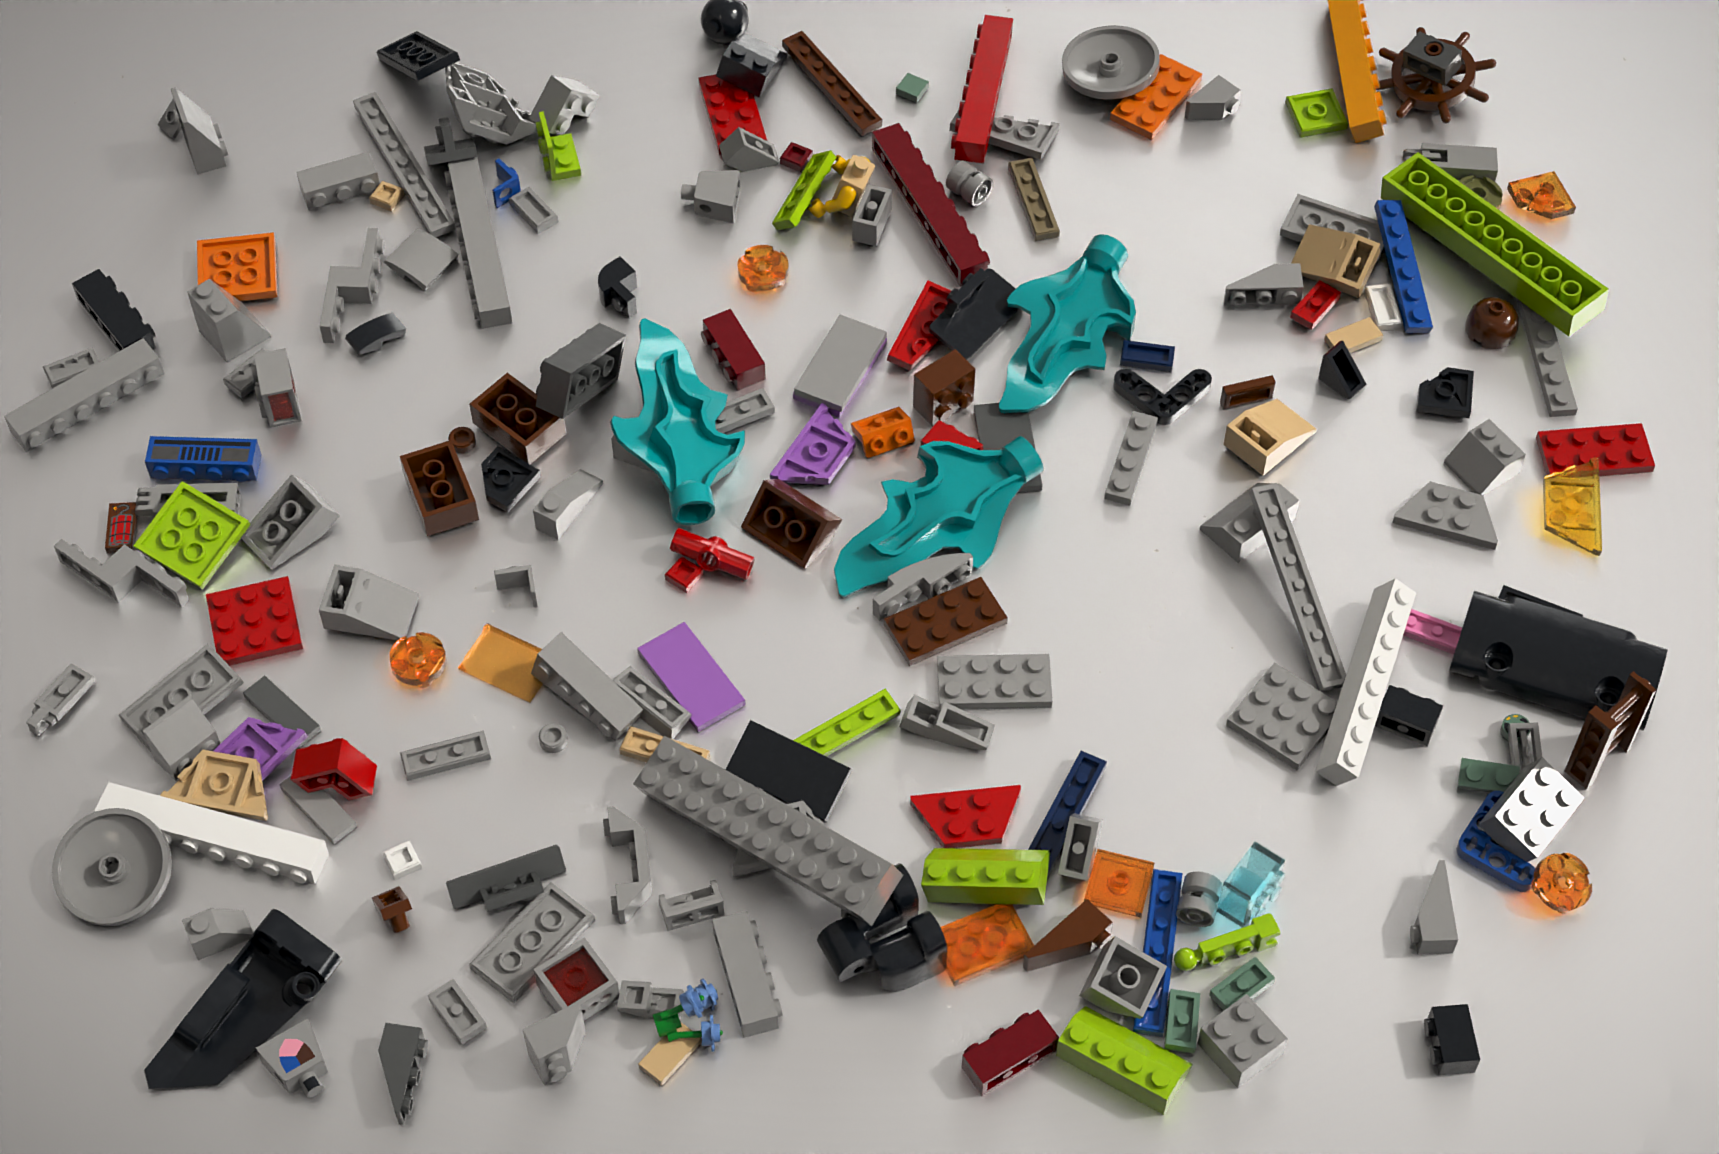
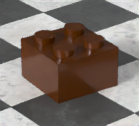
(944, 387)

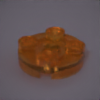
(767, 279)
(418, 673)
(1548, 888)

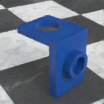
(510, 180)

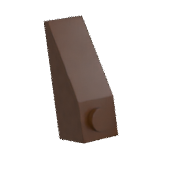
(1072, 938)

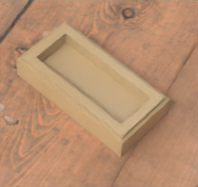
(1355, 335)
(668, 1056)

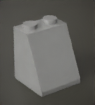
(225, 320)

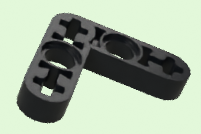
(1159, 400)

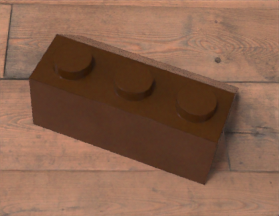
(790, 522)

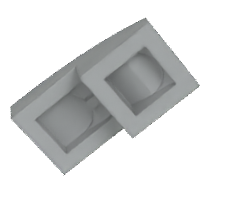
(644, 1000)

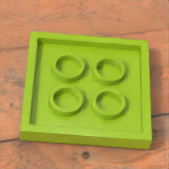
(192, 535)

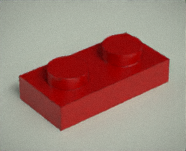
(1315, 305)

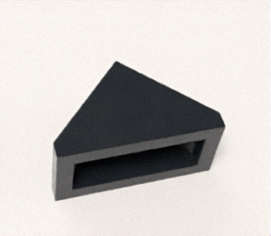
(1341, 371)

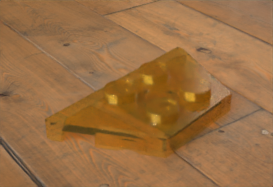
(1574, 505)

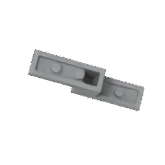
(351, 285)
(122, 572)

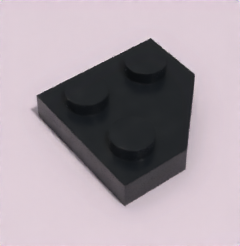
(1447, 393)
(507, 478)

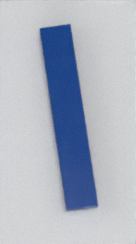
(1160, 945)

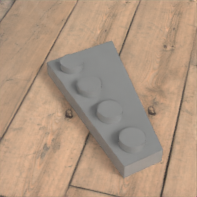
(1018, 136)

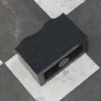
(1408, 715)
(1452, 1039)

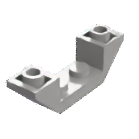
(629, 895)

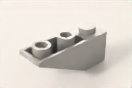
(1268, 286)

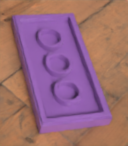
(691, 676)

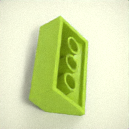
(986, 876)
(1122, 1059)

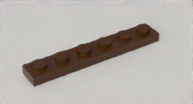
(832, 83)

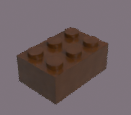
(511, 418)
(439, 488)

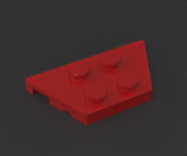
(968, 816)

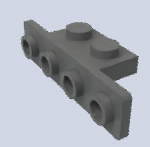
(507, 881)

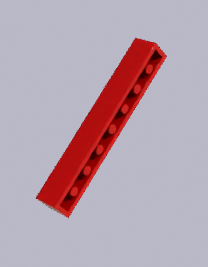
(982, 90)

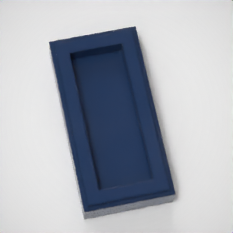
(1147, 356)

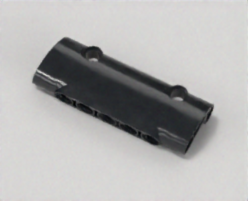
(1551, 655)

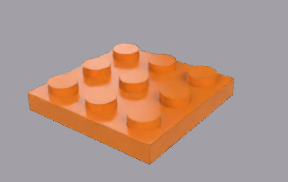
(240, 265)

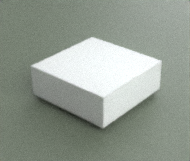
(402, 860)

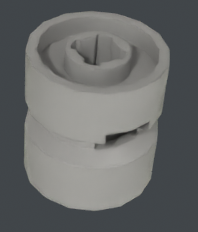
(969, 183)
(1199, 899)

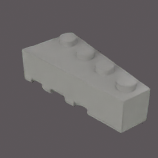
(585, 687)

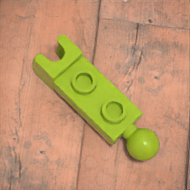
(1240, 942)

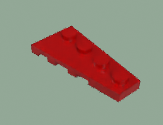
(914, 338)

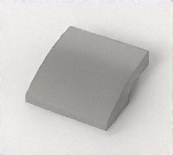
(421, 258)

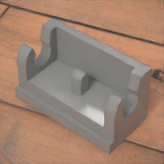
(692, 907)

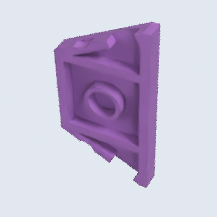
(816, 451)
(262, 741)

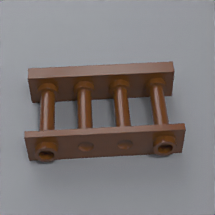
(1606, 730)

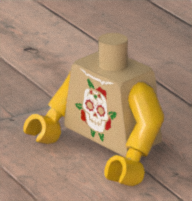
(850, 189)

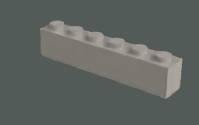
(84, 394)

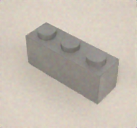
(338, 180)

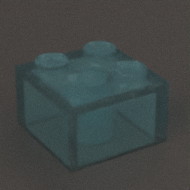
(1251, 885)

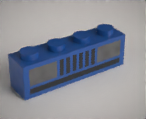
(203, 458)

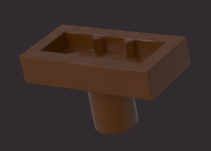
(392, 907)

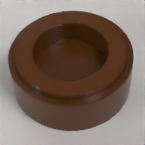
(462, 439)

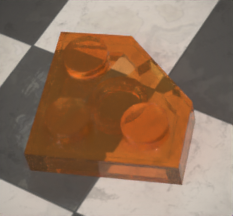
(1542, 195)

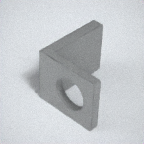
(170, 121)
(516, 577)

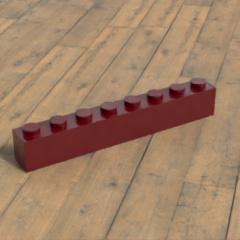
(929, 202)

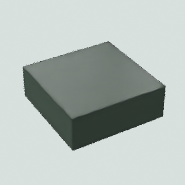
(912, 87)

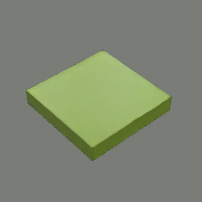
(1316, 112)

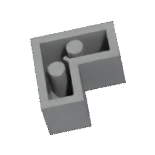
(561, 101)

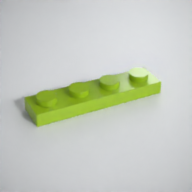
(804, 190)
(851, 724)

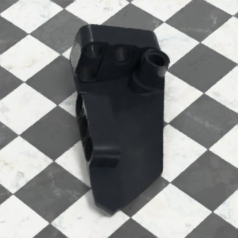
(244, 1005)

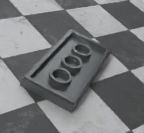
(999, 429)

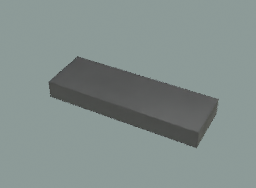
(280, 708)

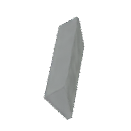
(658, 708)

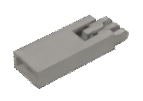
(1460, 160)
(152, 499)

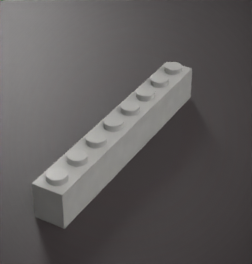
(479, 243)

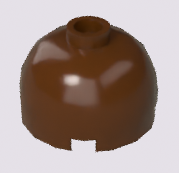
(1492, 323)

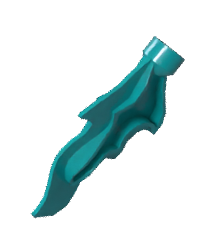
(1068, 324)
(678, 426)
(950, 507)

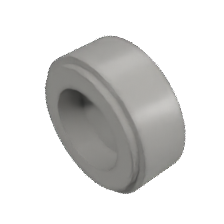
(553, 738)

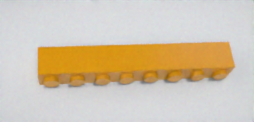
(1357, 69)

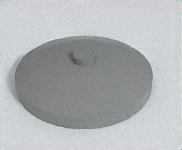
(1110, 62)
(111, 867)

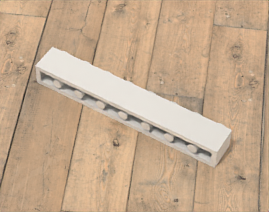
(1365, 683)
(224, 835)

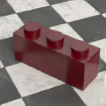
(733, 350)
(1009, 1051)

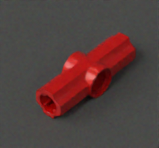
(712, 553)

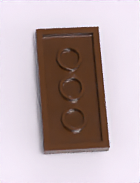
(945, 621)

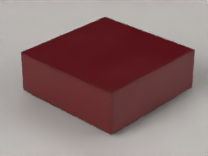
(796, 157)

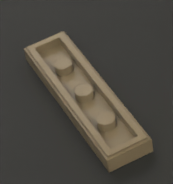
(1033, 199)

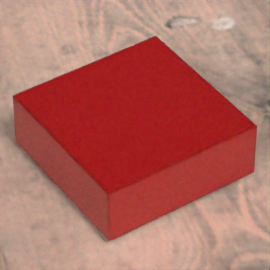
(684, 574)

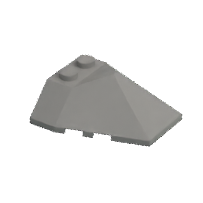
(483, 106)

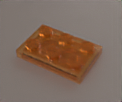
(984, 942)

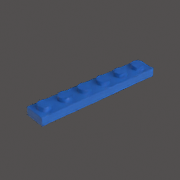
(1403, 266)

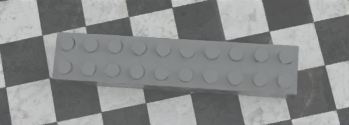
(769, 830)

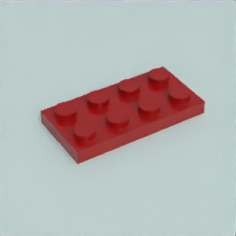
(729, 109)
(1619, 449)

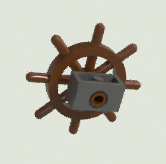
(1434, 65)

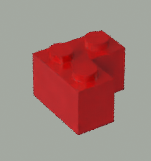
(334, 766)

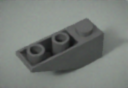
(400, 1058)

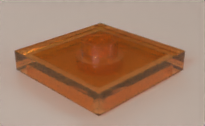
(1119, 883)

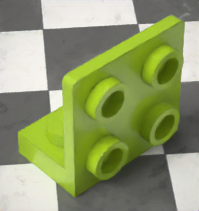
(559, 151)

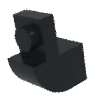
(615, 286)

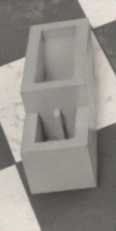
(946, 724)

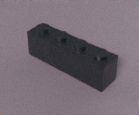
(112, 310)

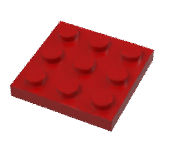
(254, 621)

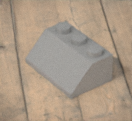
(1238, 527)

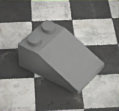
(200, 134)
(289, 522)

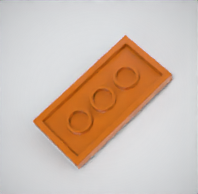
(1154, 106)

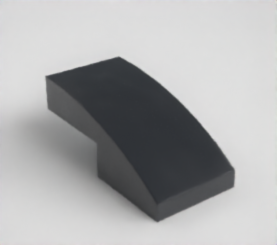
(373, 333)

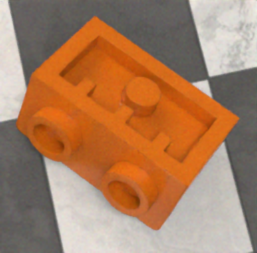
(884, 431)

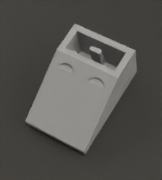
(366, 604)

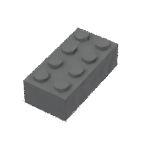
(580, 370)

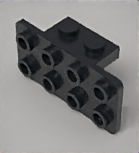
(974, 312)

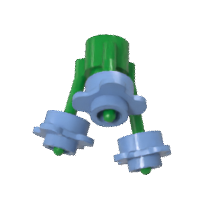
(693, 1003)

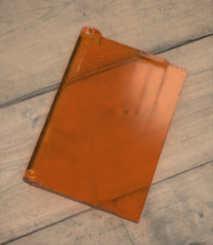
(503, 662)

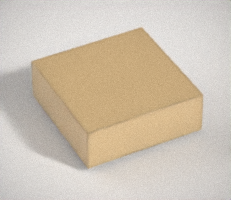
(387, 196)

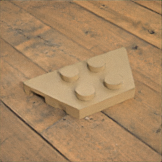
(222, 784)

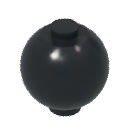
(724, 20)

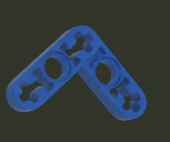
(1483, 842)

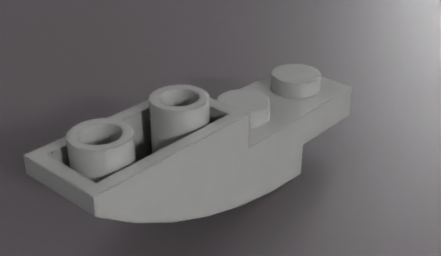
(927, 576)

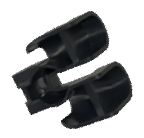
(902, 957)

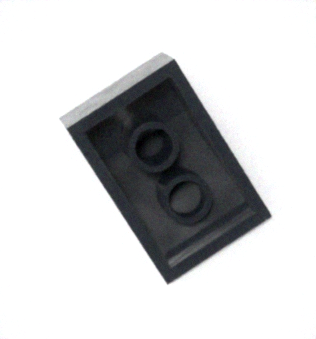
(750, 64)

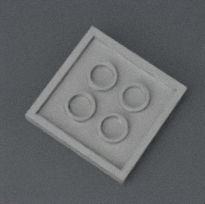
(1284, 716)

